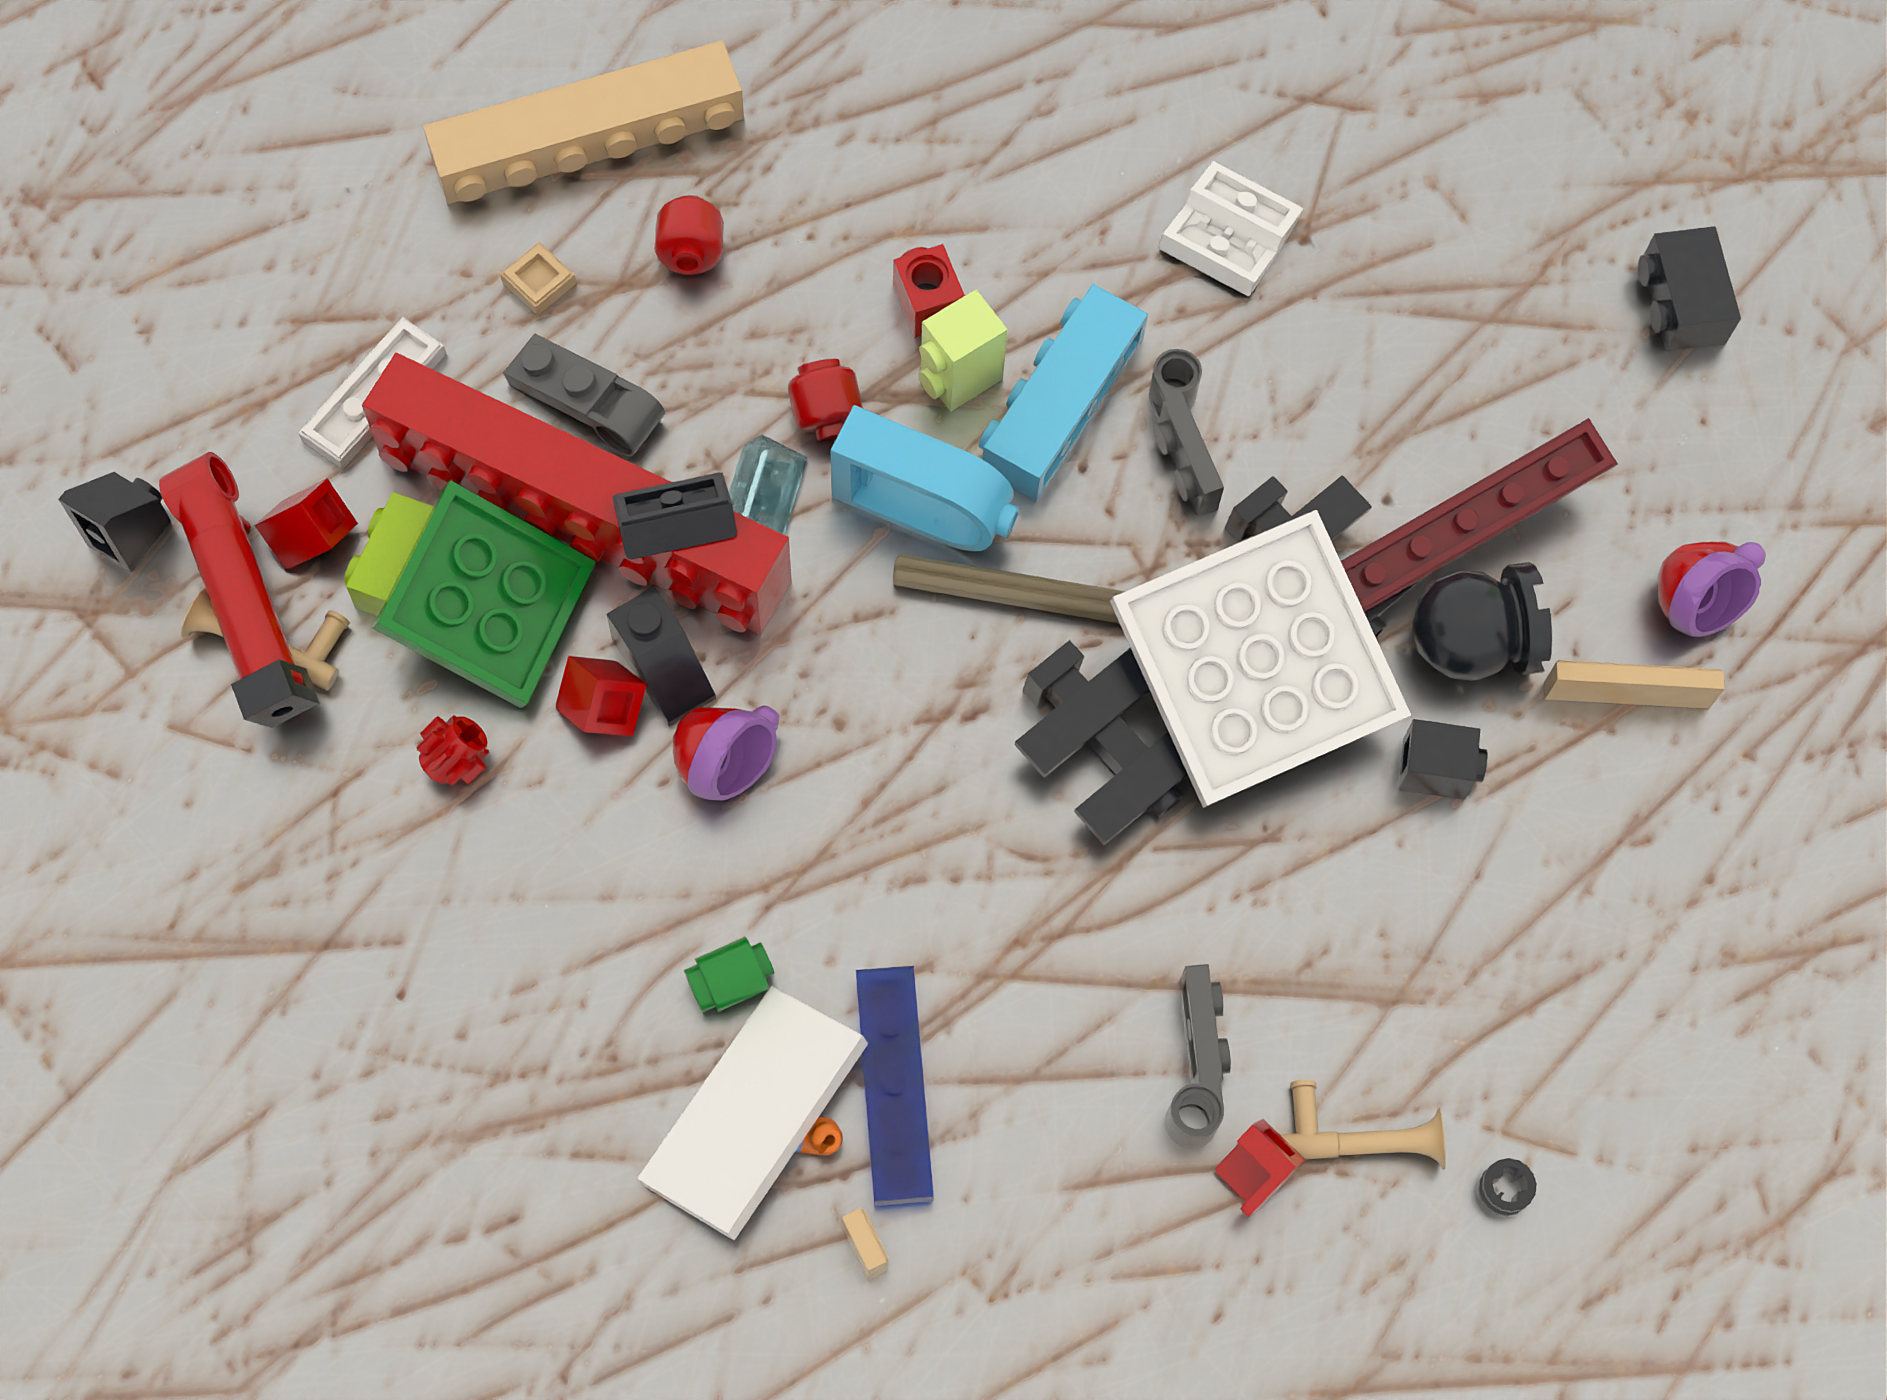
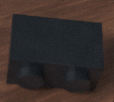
(1689, 288)

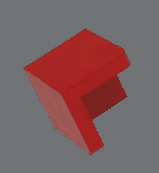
(306, 524)
(600, 696)
(1259, 1165)

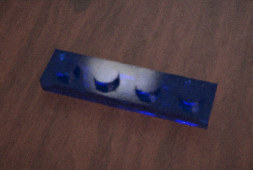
(894, 1086)

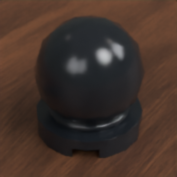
(1476, 624)

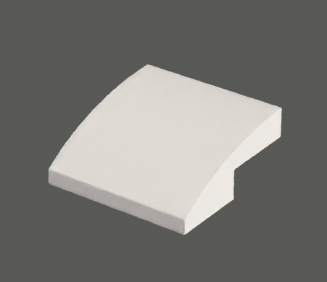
(1230, 228)

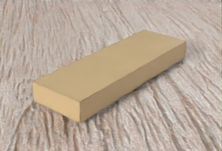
(1634, 684)

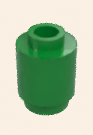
(729, 974)

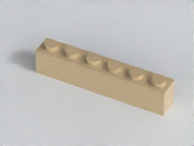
(585, 122)

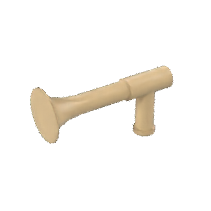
(202, 618)
(1310, 1144)

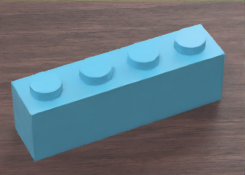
(1063, 390)

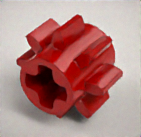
(453, 750)

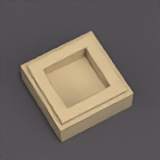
(538, 278)
(865, 1243)

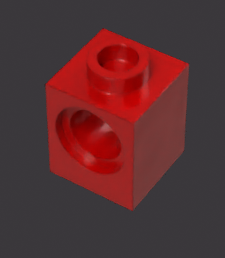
(919, 267)

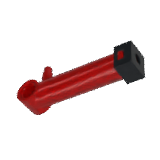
(204, 503)

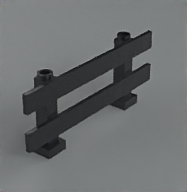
(1092, 709)

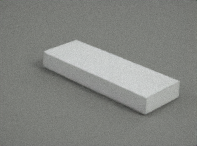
(340, 424)

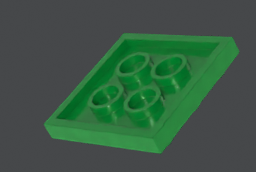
(484, 594)

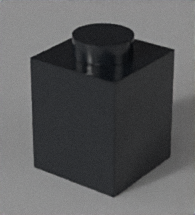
(1441, 759)

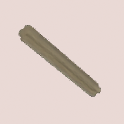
(1005, 587)

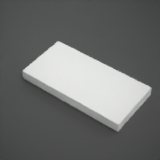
(752, 1112)

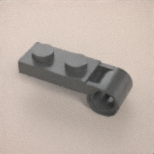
(611, 405)
(1178, 432)
(1207, 1058)

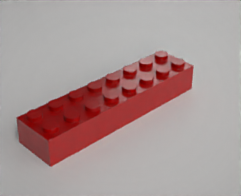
(565, 490)

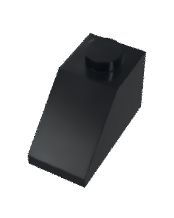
(117, 516)
(660, 655)

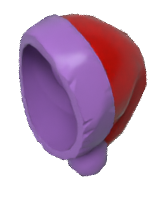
(1709, 585)
(724, 749)

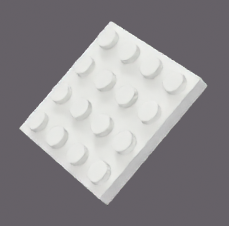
(1259, 658)

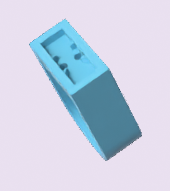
(920, 483)

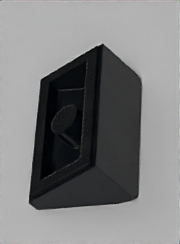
(675, 516)

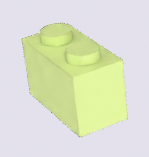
(962, 351)

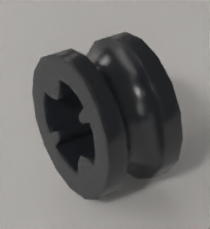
(1520, 1200)

